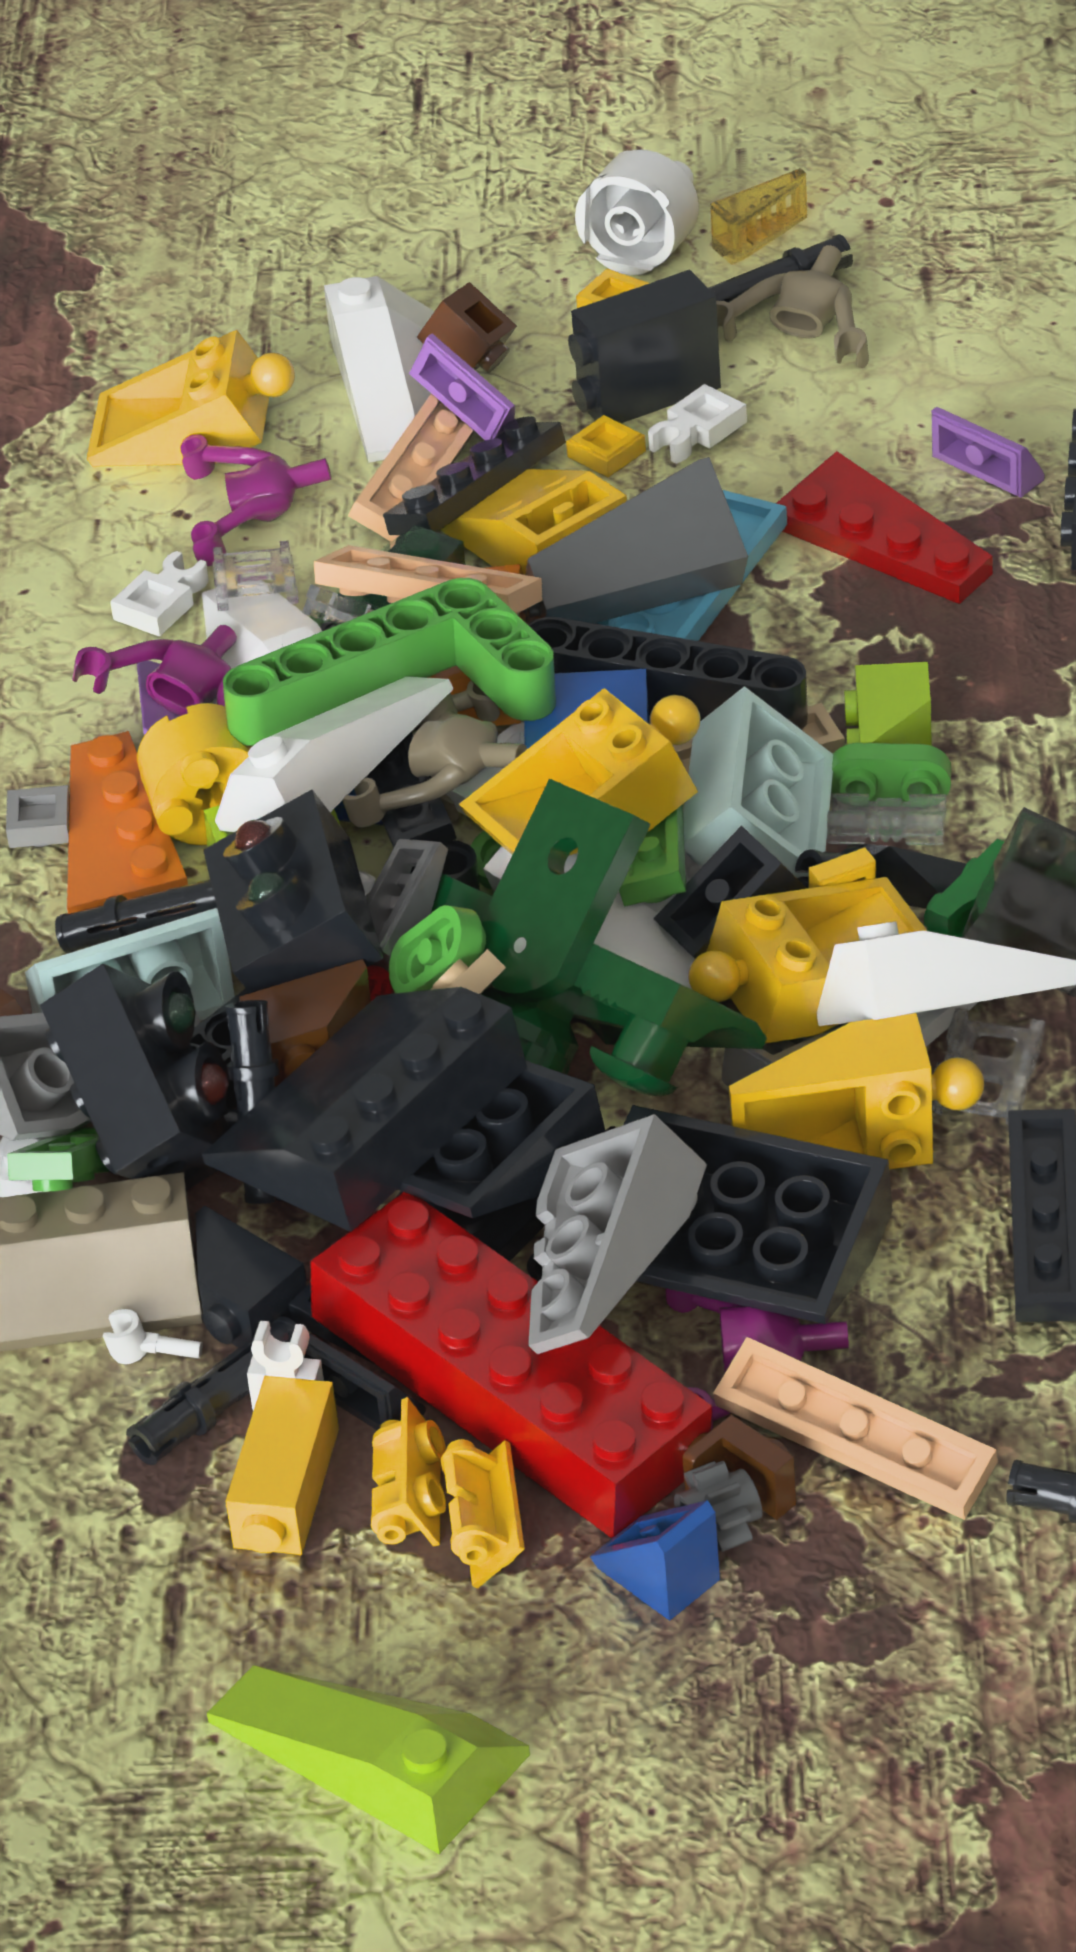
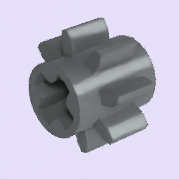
(731, 1497)

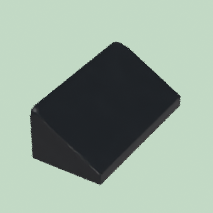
(356, 1387)

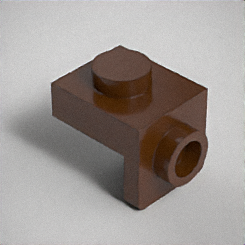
(761, 1457)

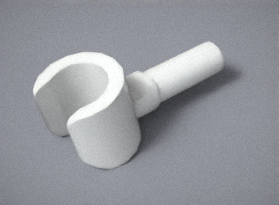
(132, 1343)

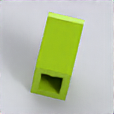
(889, 704)

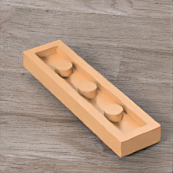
(426, 445)
(397, 576)
(856, 1428)

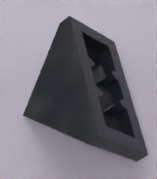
(912, 873)

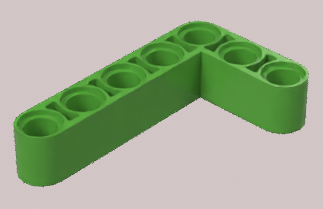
(414, 637)

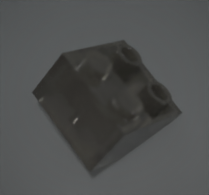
(1030, 892)

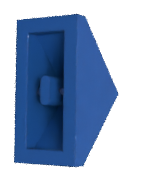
(665, 1557)

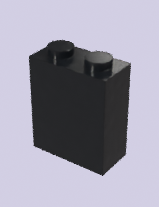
(645, 348)

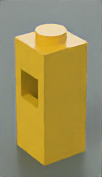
(282, 1465)

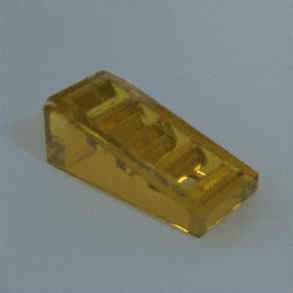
(735, 222)

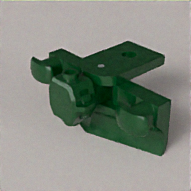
(544, 935)

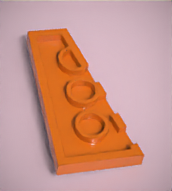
(112, 828)

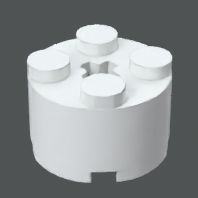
(638, 211)

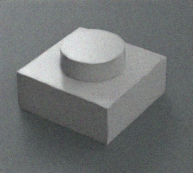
(37, 816)

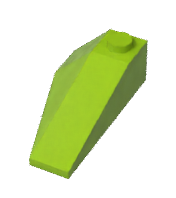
(385, 1754)

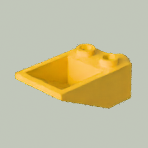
(207, 392)
(533, 514)
(598, 752)
(778, 947)
(858, 1092)

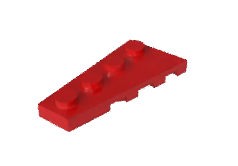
(878, 527)

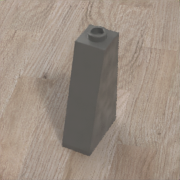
(644, 553)

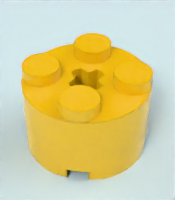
(188, 768)

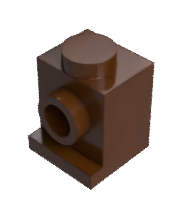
(471, 328)

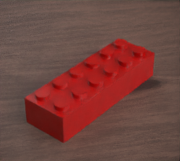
(454, 1329)

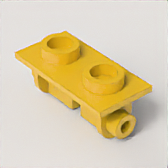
(407, 1477)
(484, 1507)

